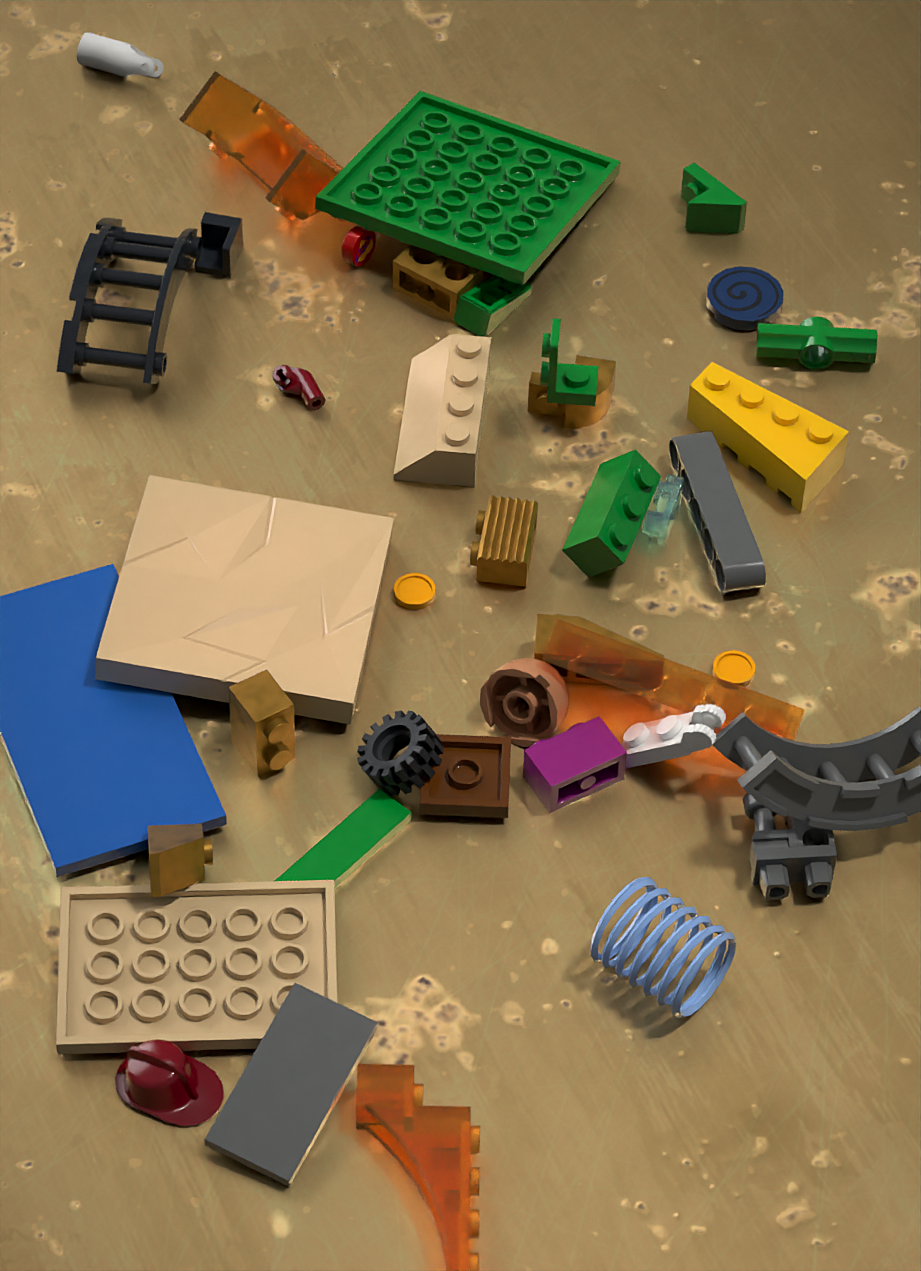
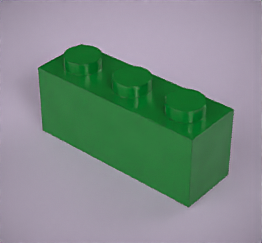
(611, 513)

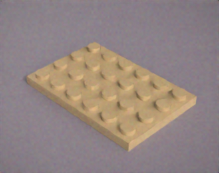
(189, 964)

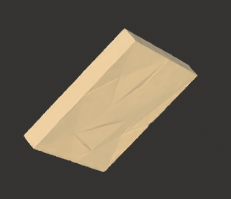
(241, 587)

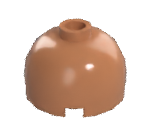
(525, 700)

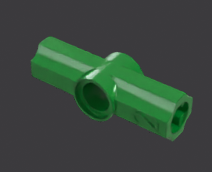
(816, 343)

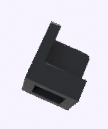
(220, 244)

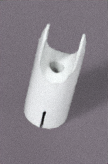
(116, 57)

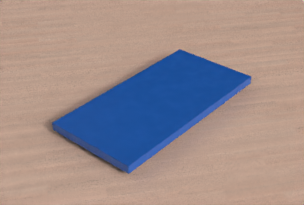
(85, 750)

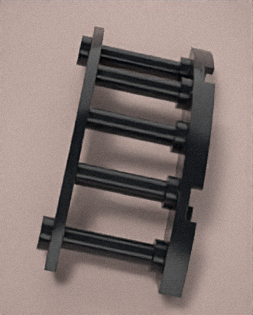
(92, 273)

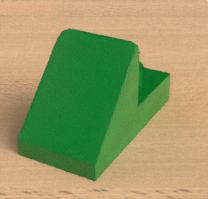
(711, 203)

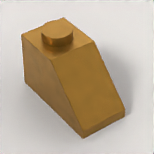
(177, 857)

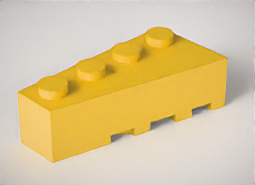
(774, 436)

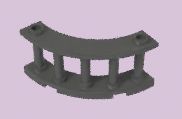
(825, 780)

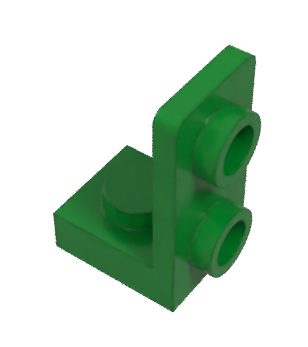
(566, 382)

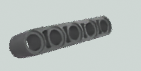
(717, 512)

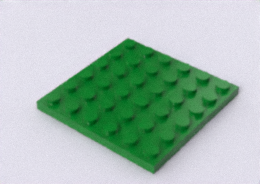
(469, 187)

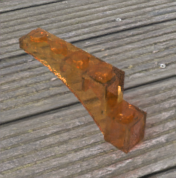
(432, 1149)

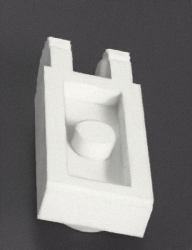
(672, 735)

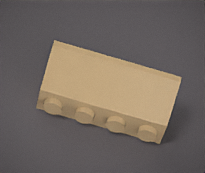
(444, 412)

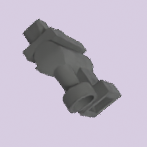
(789, 854)

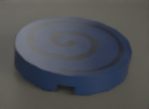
(744, 298)

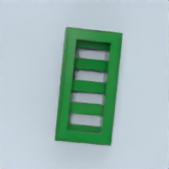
(487, 306)

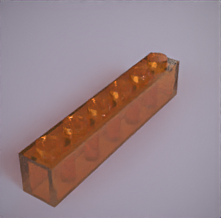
(664, 679)

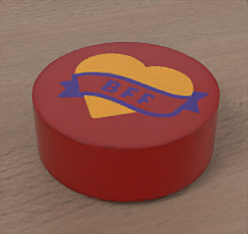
(358, 246)

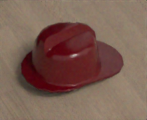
(169, 1084)

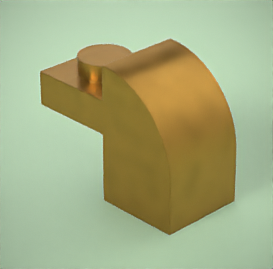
(576, 415)

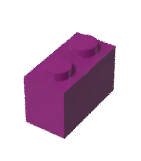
(574, 764)

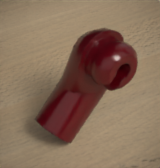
(300, 383)

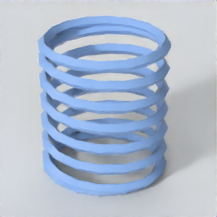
(628, 942)

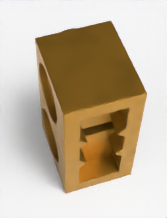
(433, 278)

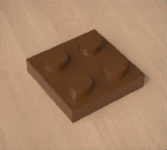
(470, 778)

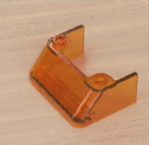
(264, 143)

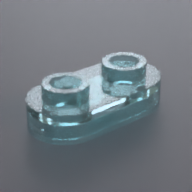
(668, 498)

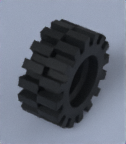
(412, 764)

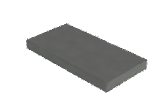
(291, 1084)

